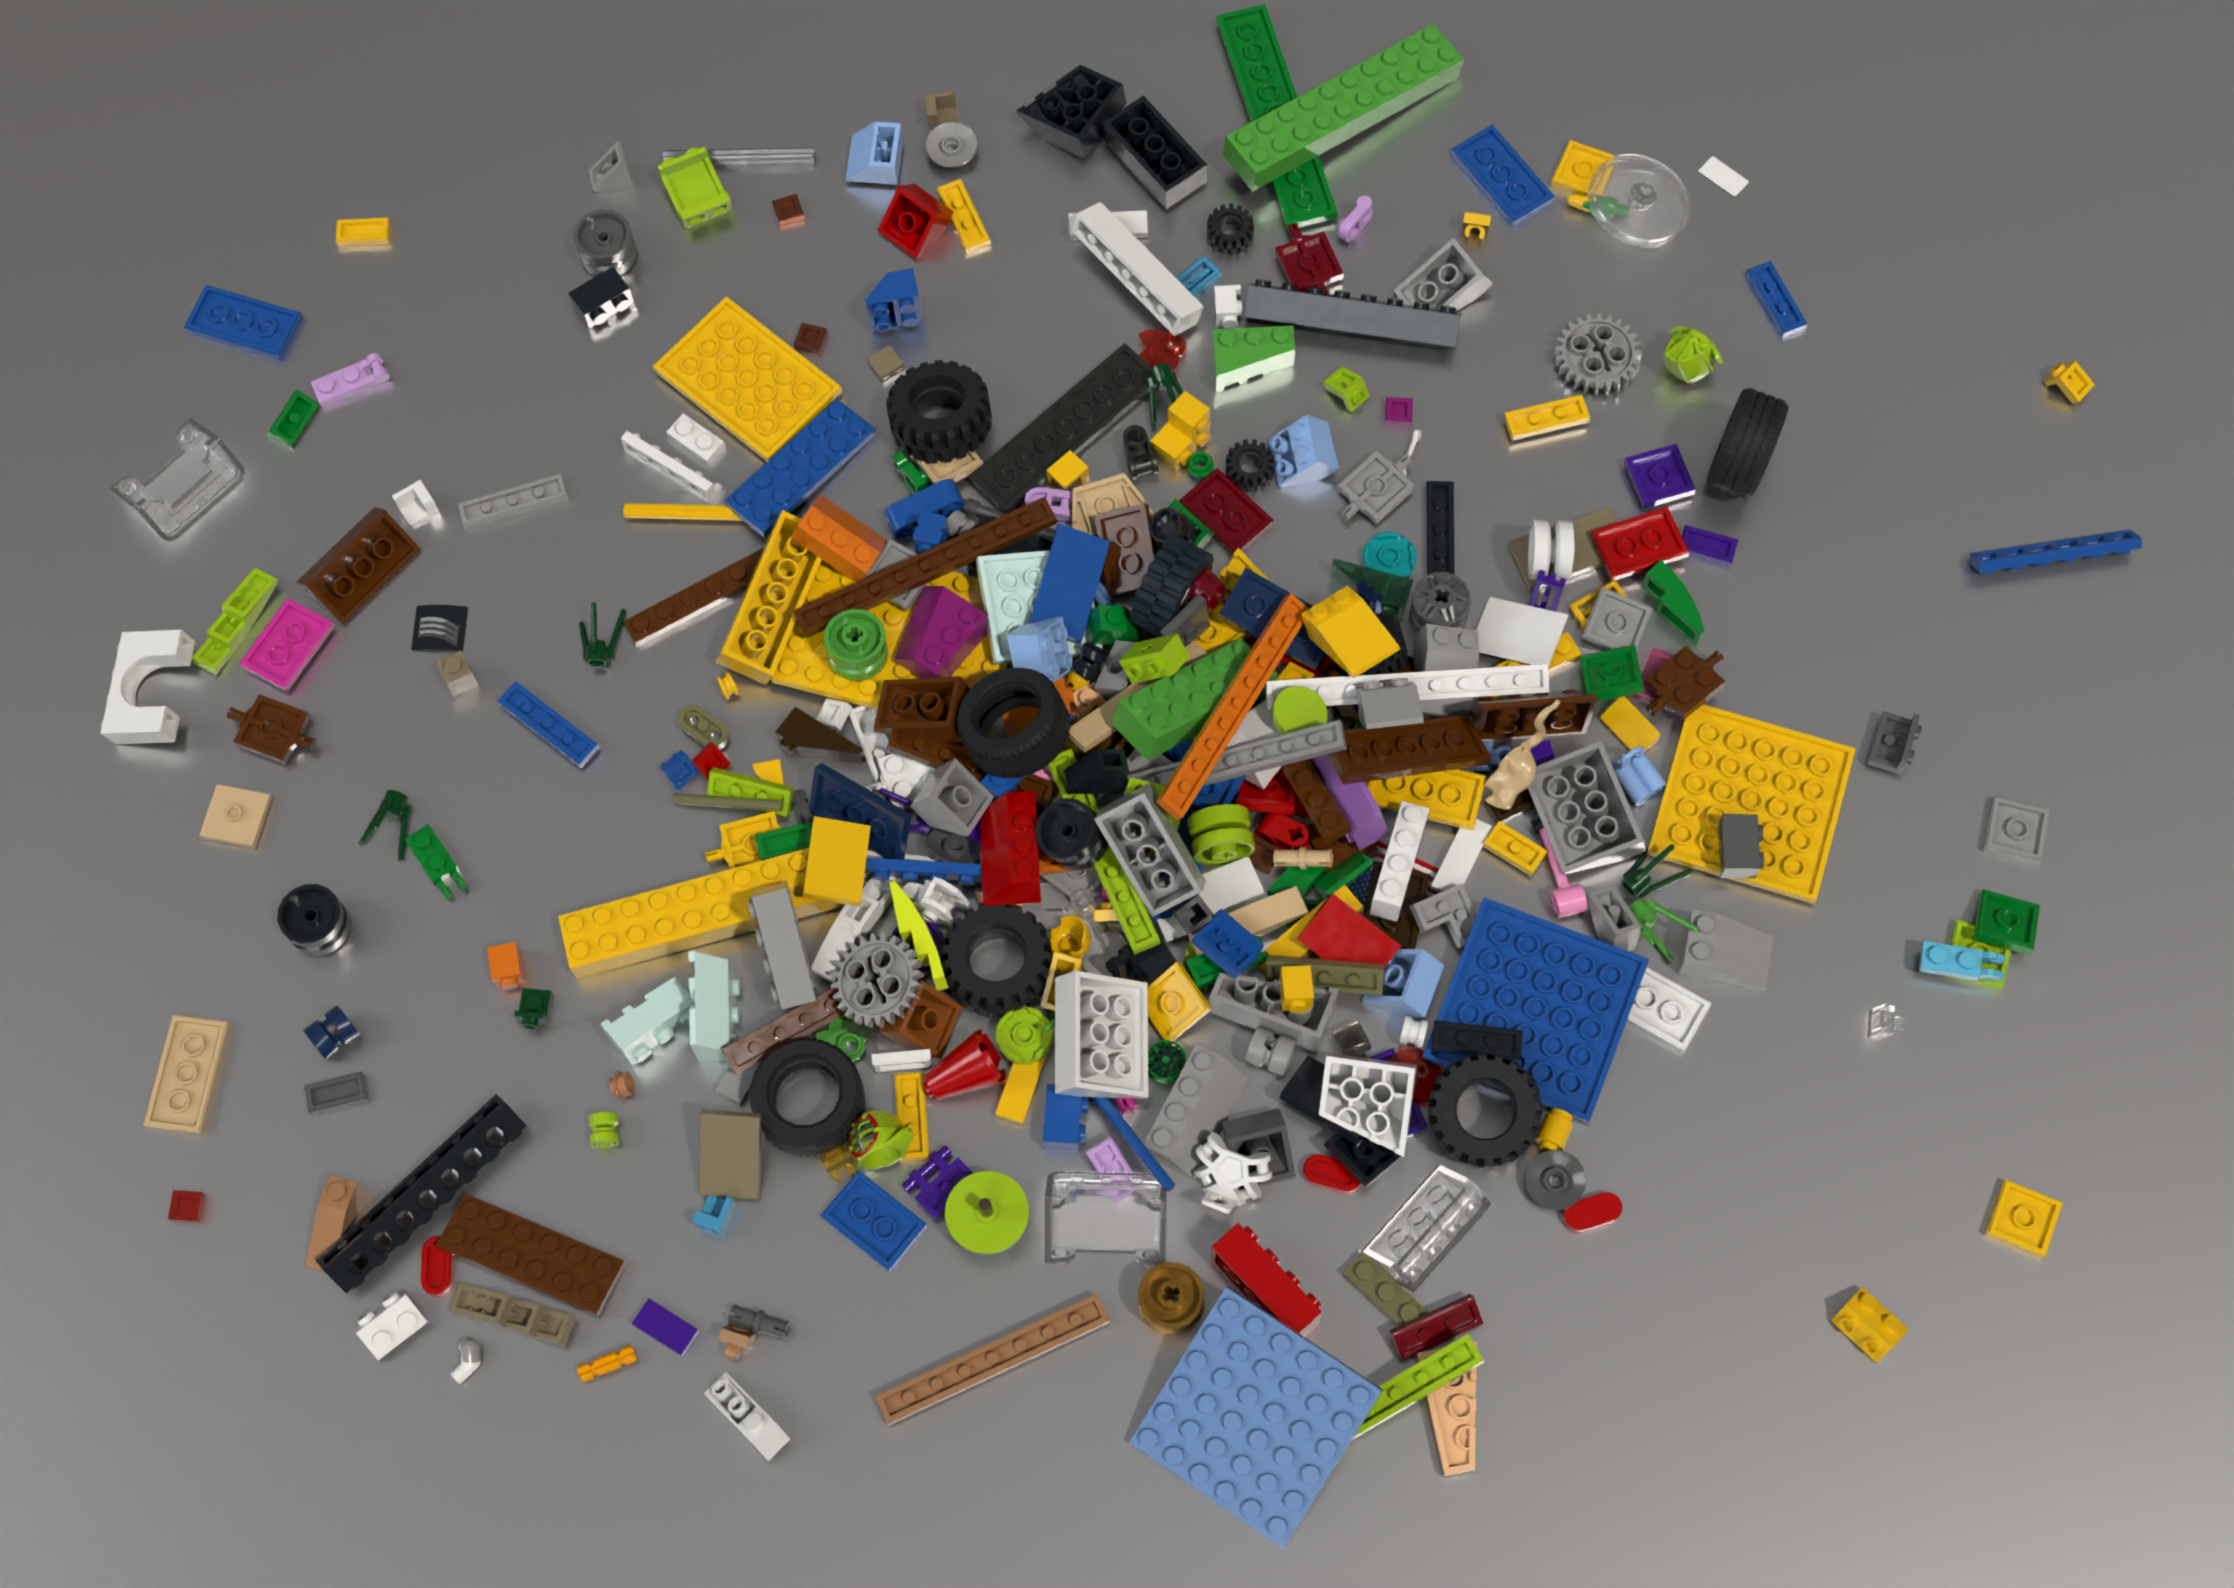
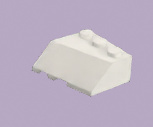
(1369, 1098)

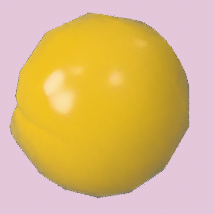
(1071, 936)

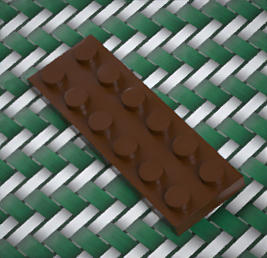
(1409, 750)
(531, 1255)

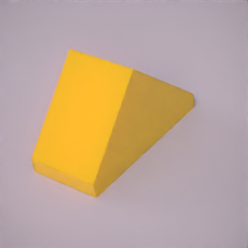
(1060, 965)

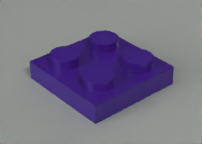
(1659, 476)

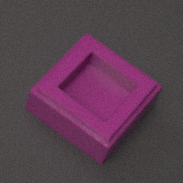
(1398, 411)

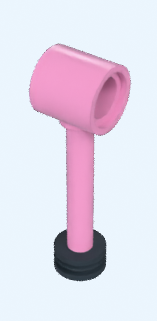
(1567, 898)

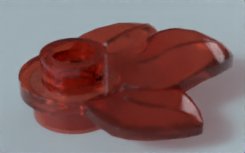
(1158, 350)

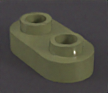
(705, 728)

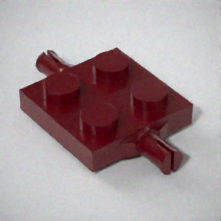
(1309, 260)

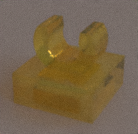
(836, 1159)

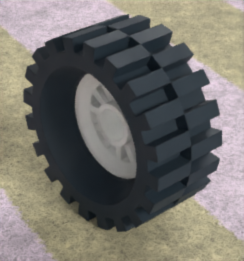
(1168, 584)

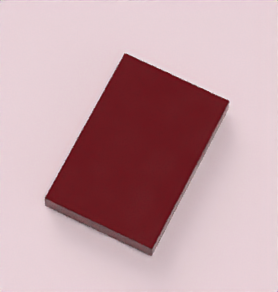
(1227, 511)

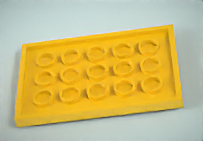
(747, 379)

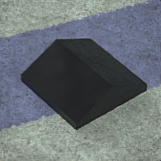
(1364, 1159)

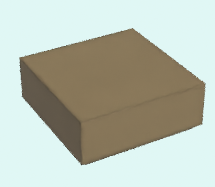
(885, 362)

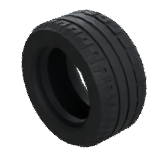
(1747, 443)
(996, 696)
(790, 1060)

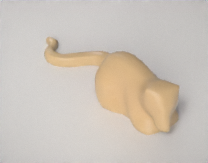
(1518, 767)

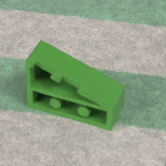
(1251, 352)

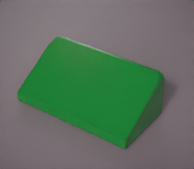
(292, 419)
(1343, 874)

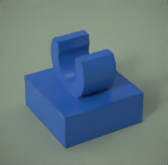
(679, 770)

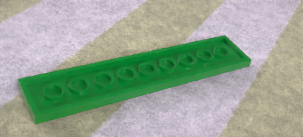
(1265, 86)

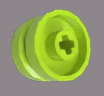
(1221, 834)

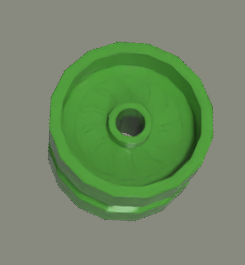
(856, 645)

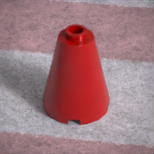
(966, 1069)

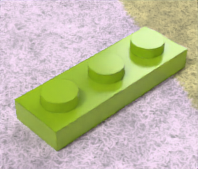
(738, 785)

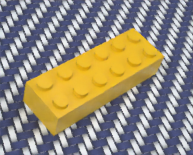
(768, 604)

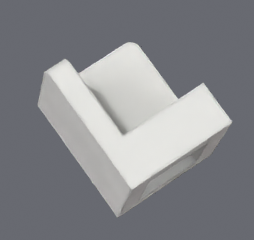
(415, 503)

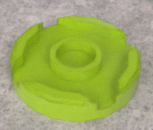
(1298, 709)
(1023, 1036)

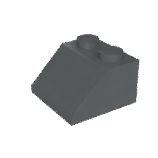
(1262, 1133)

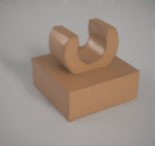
(736, 1339)

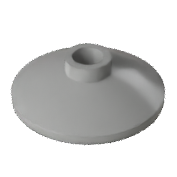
(950, 136)

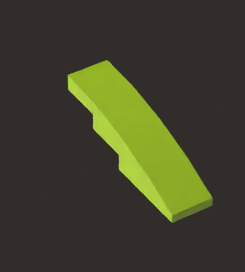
(236, 621)

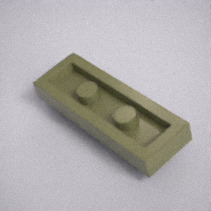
(1383, 1291)

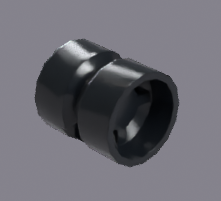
(1169, 523)

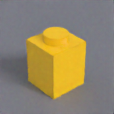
(1296, 988)

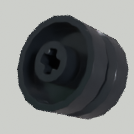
(1071, 834)
(313, 920)

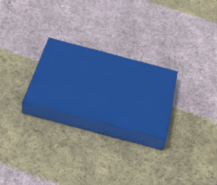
(874, 1221)

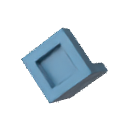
(715, 1215)

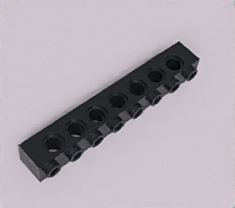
(406, 1194)

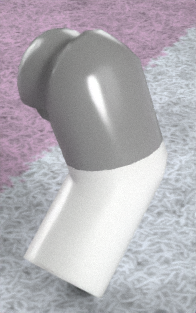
(470, 1359)

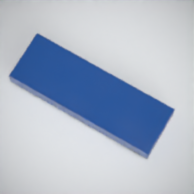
(1776, 299)

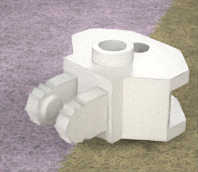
(936, 900)

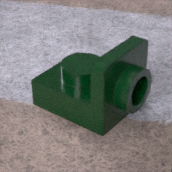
(534, 1008)

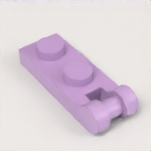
(350, 380)

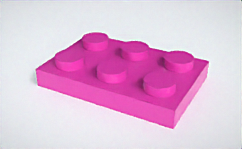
(287, 644)

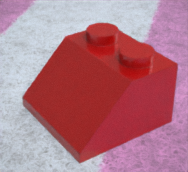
(914, 220)

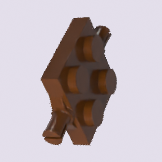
(1684, 682)
(272, 729)

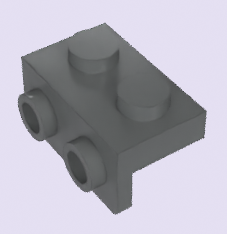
(1893, 742)

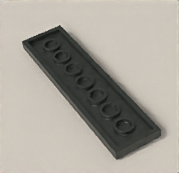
(1064, 426)

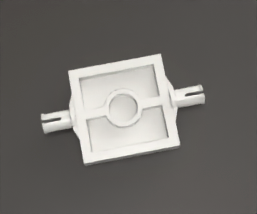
(901, 777)

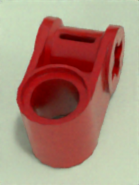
(1281, 830)

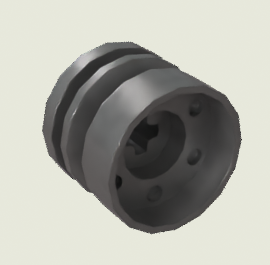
(1441, 588)

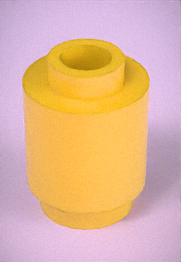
(1554, 1130)

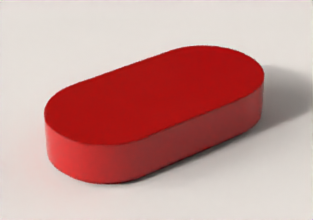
(1329, 1174)
(1593, 1212)
(436, 1269)

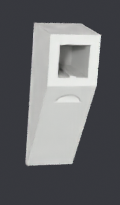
(747, 1416)

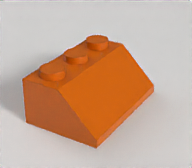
(839, 539)

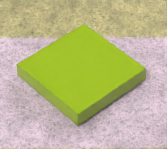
(1963, 937)

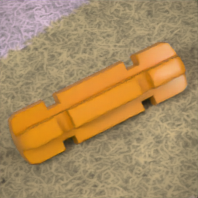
(606, 1363)

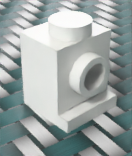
(1227, 305)

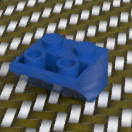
(894, 302)

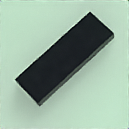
(1474, 1039)

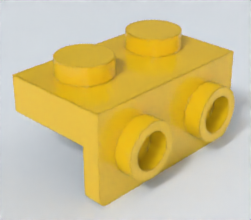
(1869, 1325)

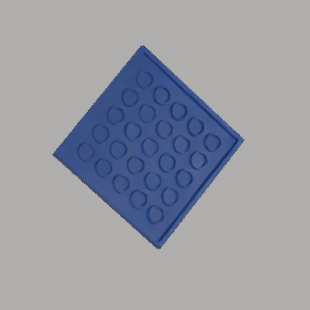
(1555, 987)

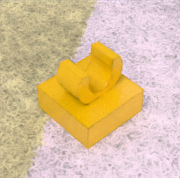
(1476, 221)

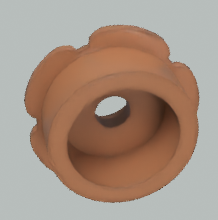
(622, 1084)

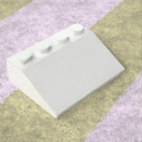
(1101, 1036)

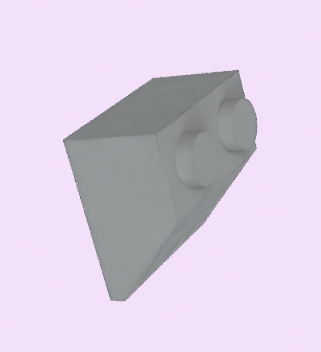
(1389, 704)
(952, 799)

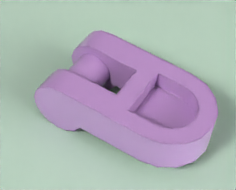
(1357, 220)
(1061, 513)

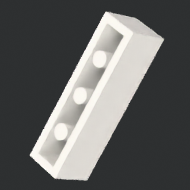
(1399, 861)

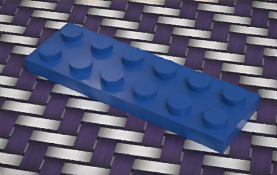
(800, 467)

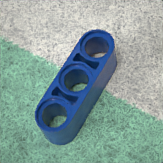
(938, 498)

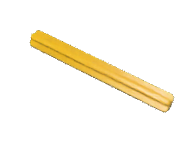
(678, 511)

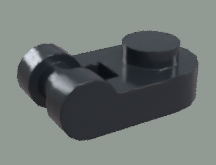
(1125, 957)

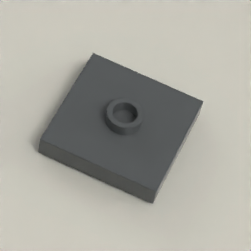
(1190, 621)

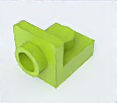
(1348, 387)

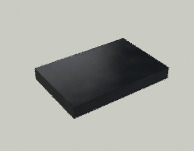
(1305, 1092)

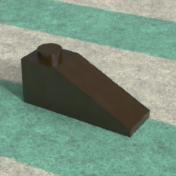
(815, 740)

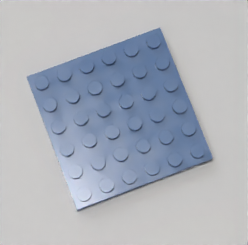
(1256, 1416)

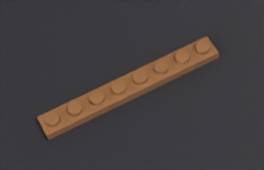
(992, 1359)

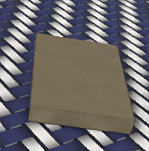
(730, 1154)

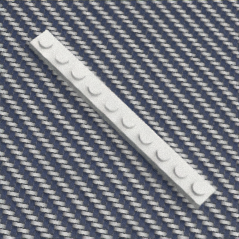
(1430, 684)

